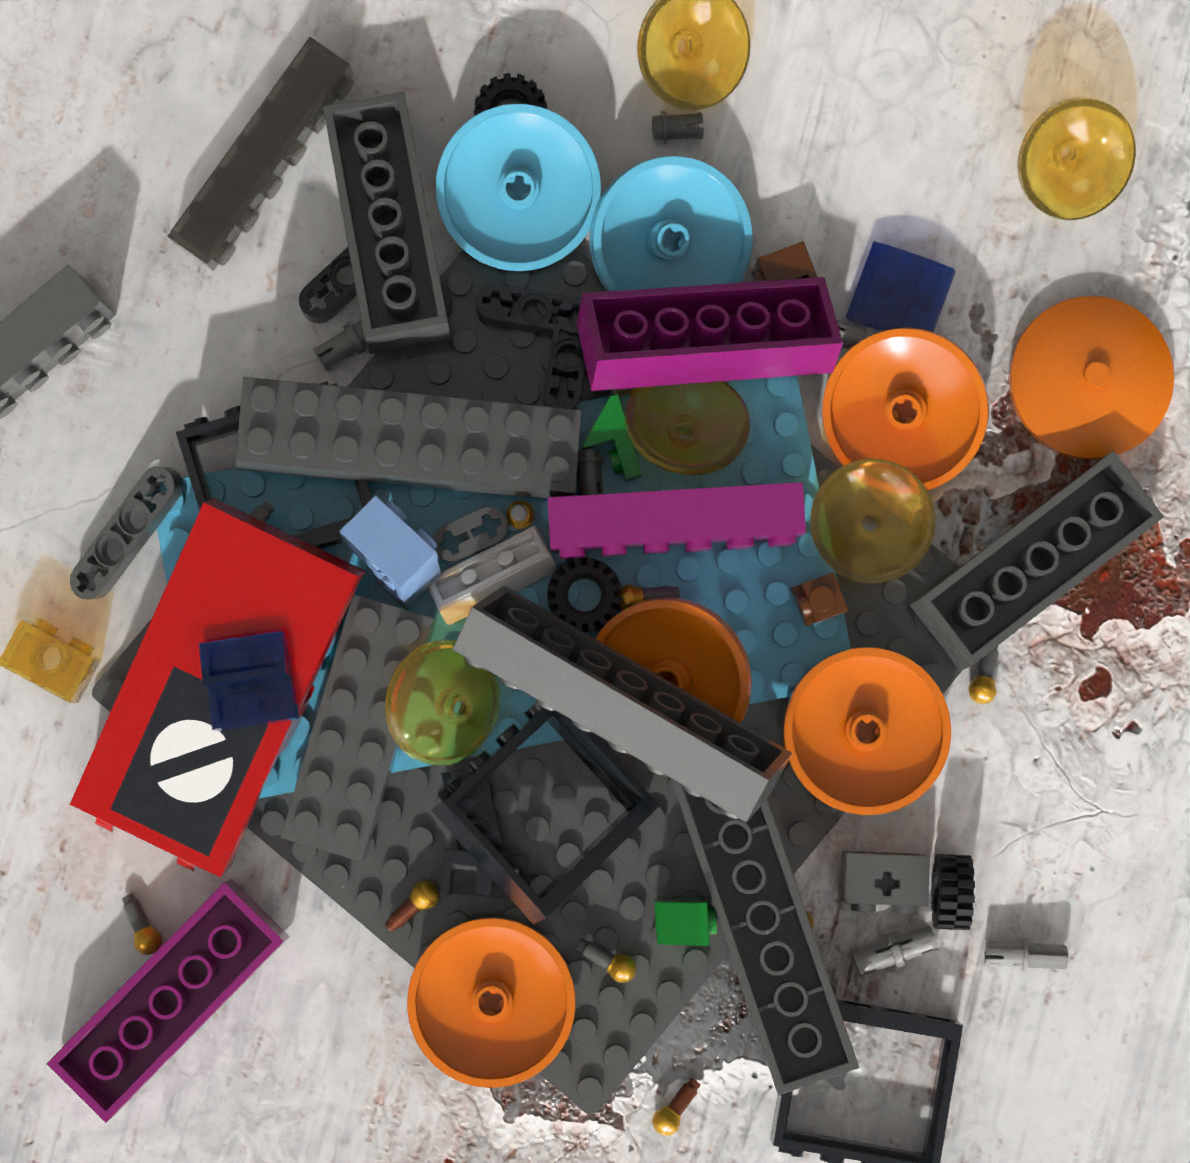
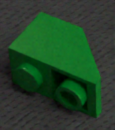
(684, 921)

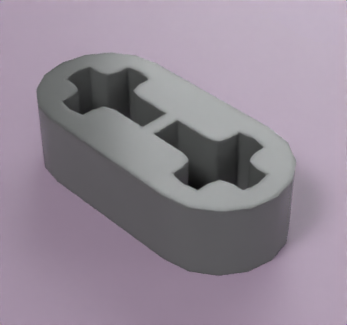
(466, 525)

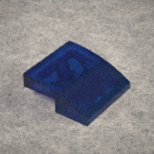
(899, 290)
(249, 681)

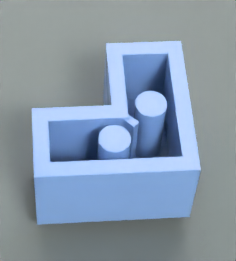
(398, 555)

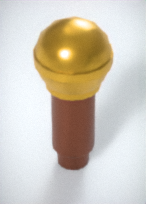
(423, 896)
(667, 1119)

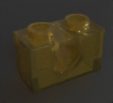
(25, 658)

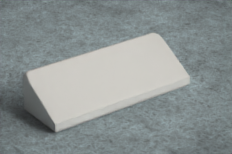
(510, 564)

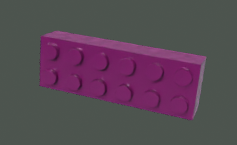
(708, 333)
(677, 518)
(167, 1000)

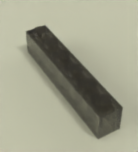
(262, 154)

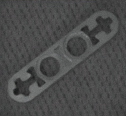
(122, 529)

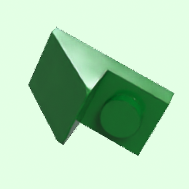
(611, 429)

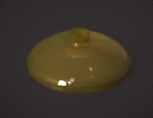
(712, 56)
(1091, 173)
(704, 412)
(895, 501)
(423, 703)

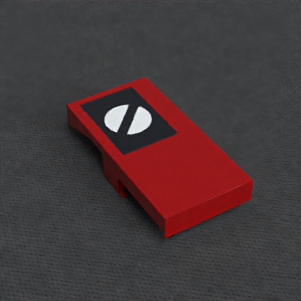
(157, 758)

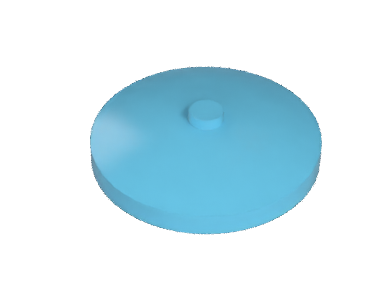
(518, 187)
(670, 227)

